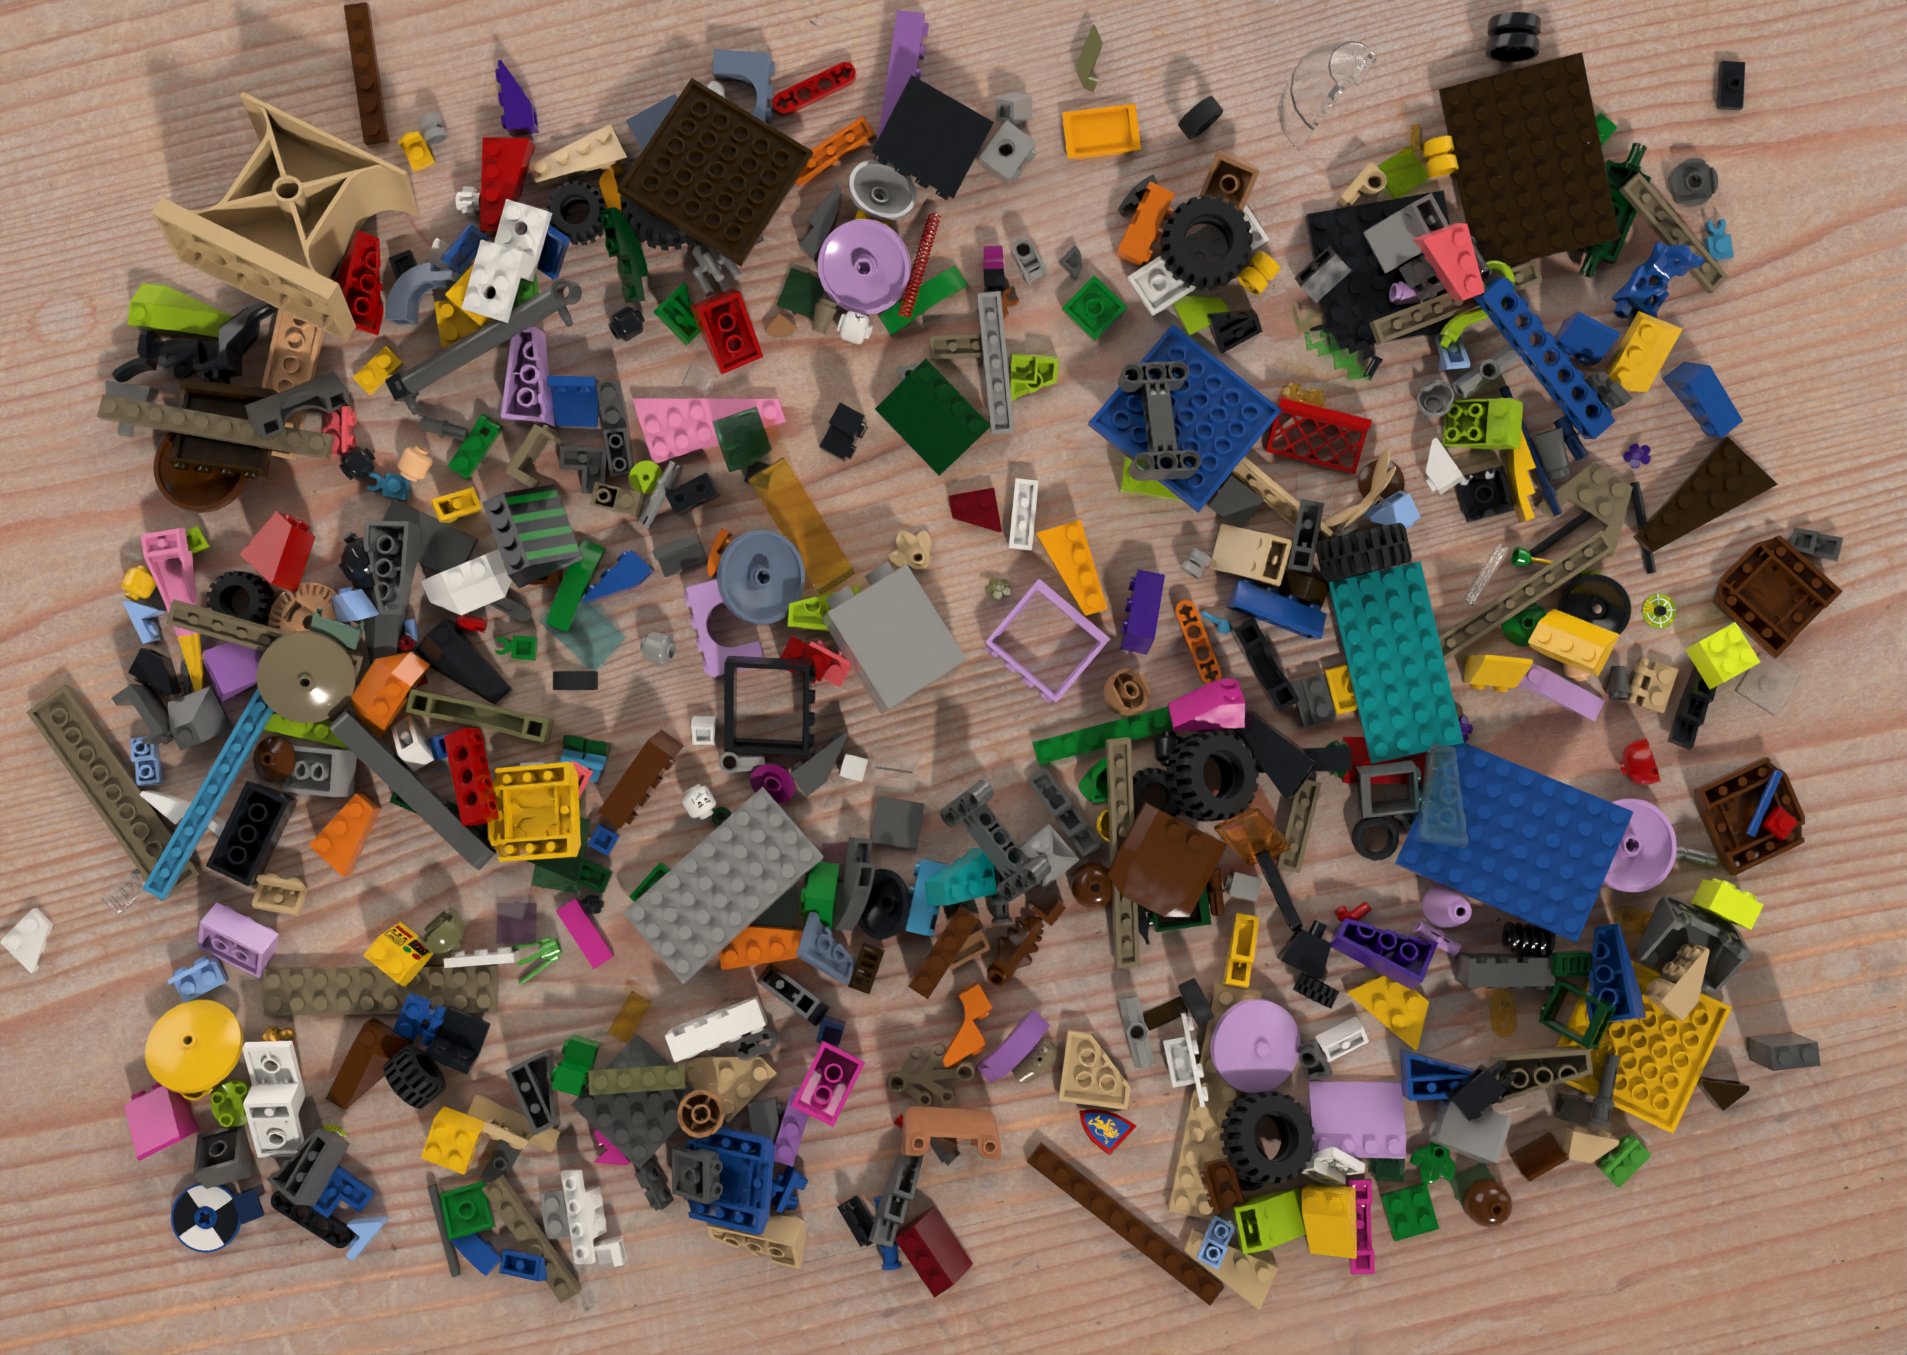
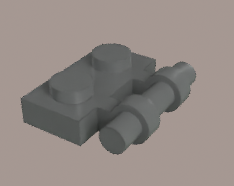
(1417, 274)
(1608, 392)

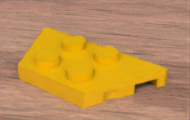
(1394, 1006)

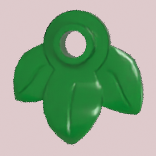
(1431, 1165)

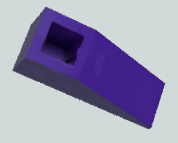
(519, 113)

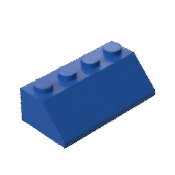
(1277, 610)

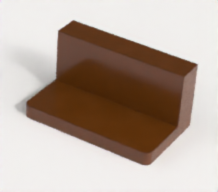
(1052, 913)
(1538, 1157)

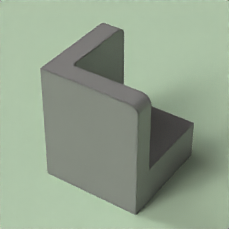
(1014, 108)

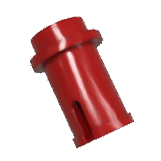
(471, 623)

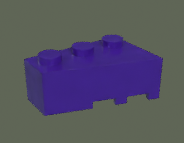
(1142, 611)

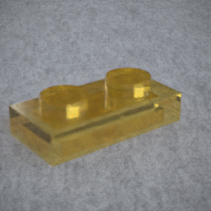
(629, 1017)

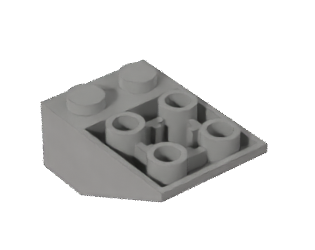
(1393, 237)

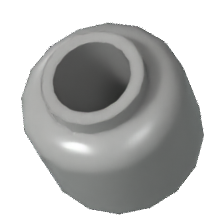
(658, 648)

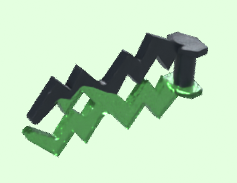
(1336, 345)

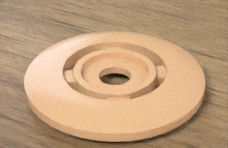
(310, 597)

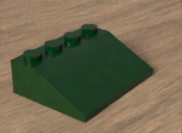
(932, 417)

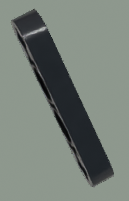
(1278, 890)
(310, 1222)

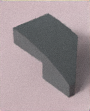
(1131, 200)

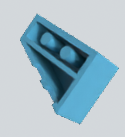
(923, 917)

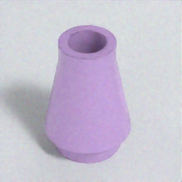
(1402, 294)

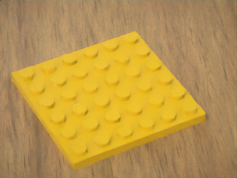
(1657, 1053)

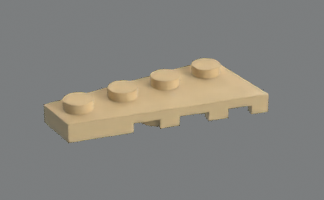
(589, 153)
(1242, 1272)

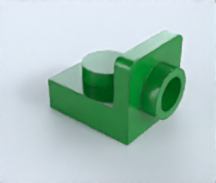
(1605, 128)

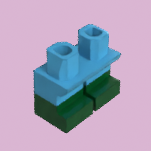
(587, 752)

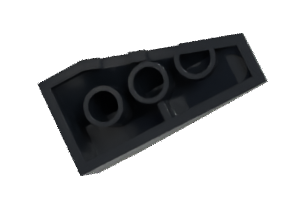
(462, 662)

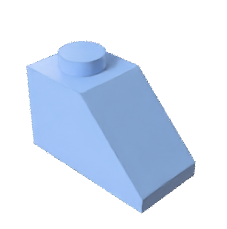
(1394, 509)
(352, 605)

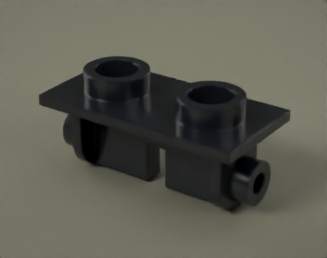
(857, 1220)

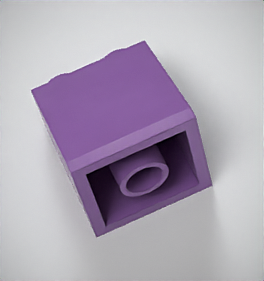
(232, 668)

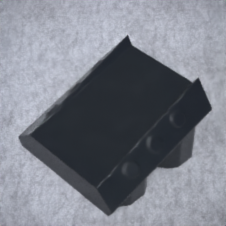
(1485, 494)

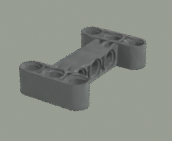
(1159, 420)
(995, 841)

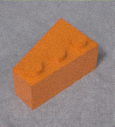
(1146, 225)
(346, 833)

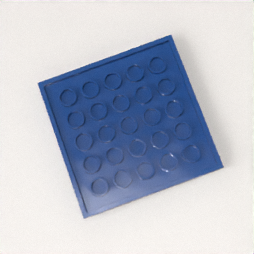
(1211, 415)

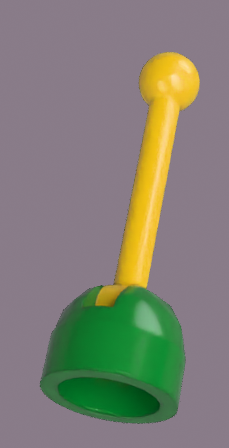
(1522, 557)

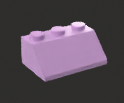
(237, 939)

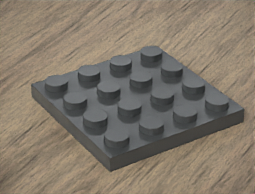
(634, 1120)

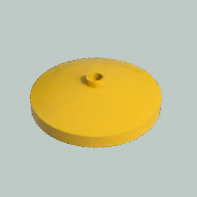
(194, 1046)

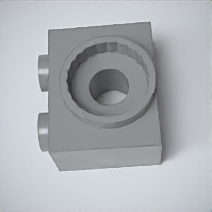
(1008, 167)

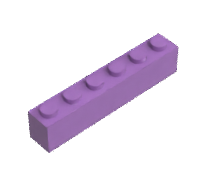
(904, 58)

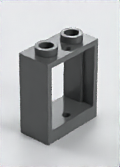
(1391, 807)

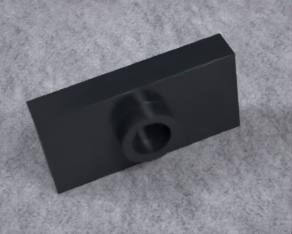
(1731, 85)

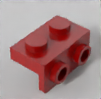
(800, 650)

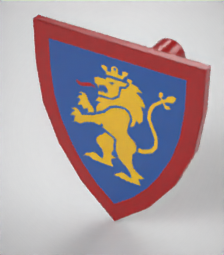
(1105, 1128)

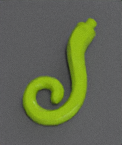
(1458, 323)

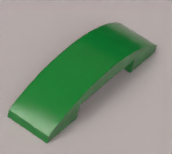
(930, 294)
(574, 585)

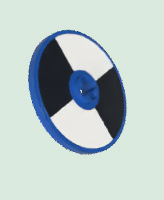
(209, 1234)

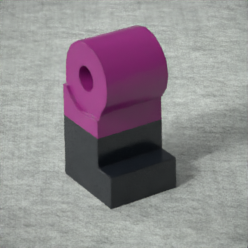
(993, 268)

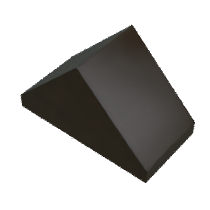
(1304, 587)
(1722, 1092)

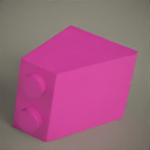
(158, 1120)

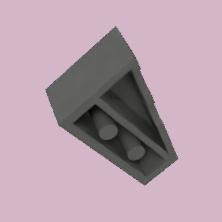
(534, 1092)
(311, 1168)

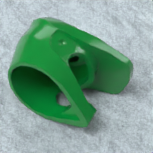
(1094, 783)

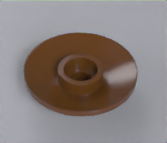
(1366, 475)
(281, 762)

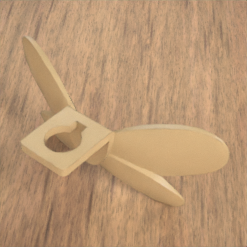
(1379, 483)

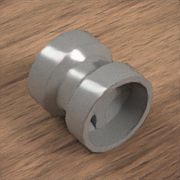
(432, 126)
(1196, 563)

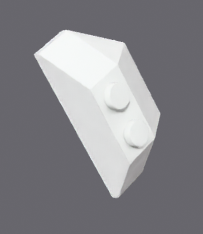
(469, 584)

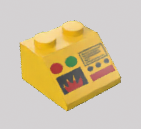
(398, 954)

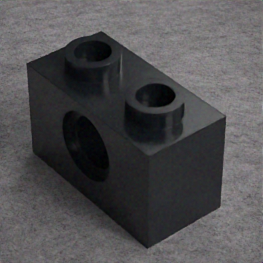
(692, 494)

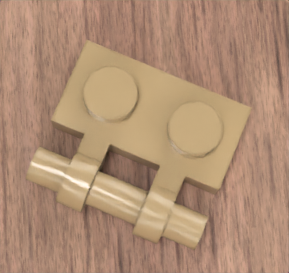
(1657, 688)

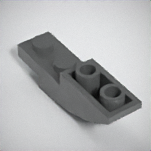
(616, 427)
(857, 885)

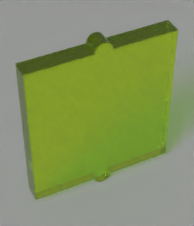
(1403, 172)

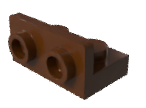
(1222, 1185)

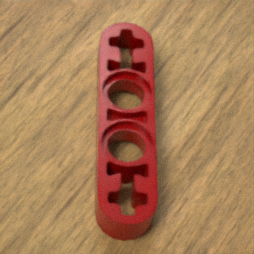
(812, 85)

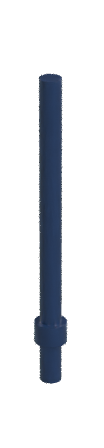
(1548, 493)

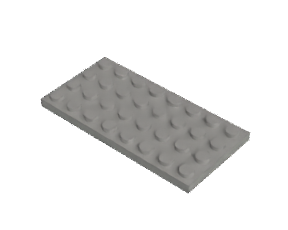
(723, 885)

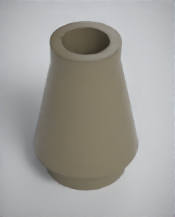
(823, 315)

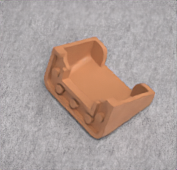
(926, 1122)

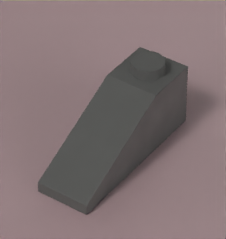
(1306, 535)
(765, 1116)

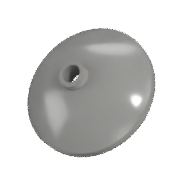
(881, 190)

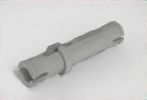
(658, 495)

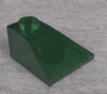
(742, 438)

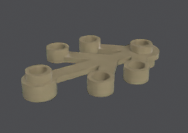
(927, 1077)

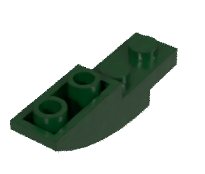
(624, 244)

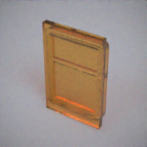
(1251, 834)

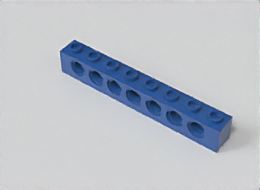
(1533, 356)

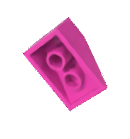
(1209, 707)
(828, 1084)

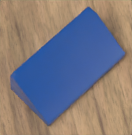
(523, 1265)

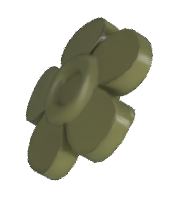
(998, 588)

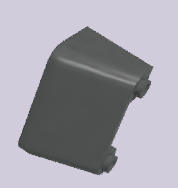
(1679, 923)

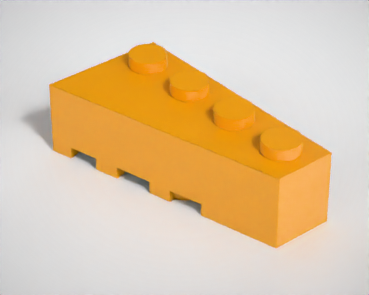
(1072, 559)

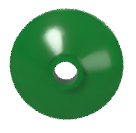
(1516, 630)

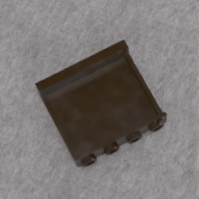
(216, 454)

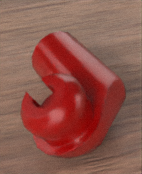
(1355, 914)

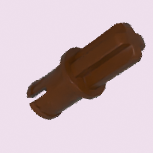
(1216, 893)

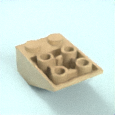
(1251, 555)
(1680, 982)

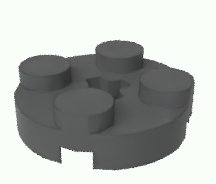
(1701, 172)

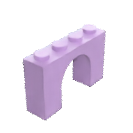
(704, 600)

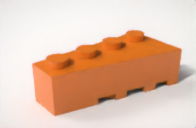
(761, 945)

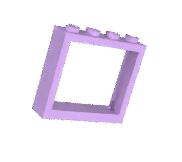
(1028, 678)

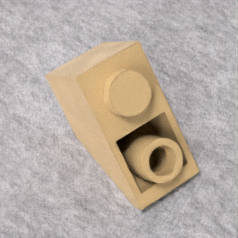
(1587, 1145)

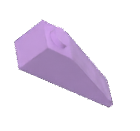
(1561, 692)

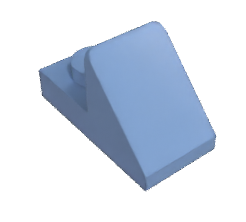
(1454, 356)
(141, 617)
(366, 1229)

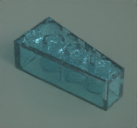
(1441, 801)

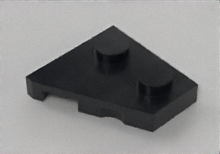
(1233, 327)

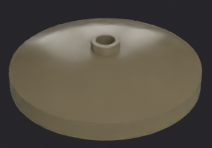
(309, 657)

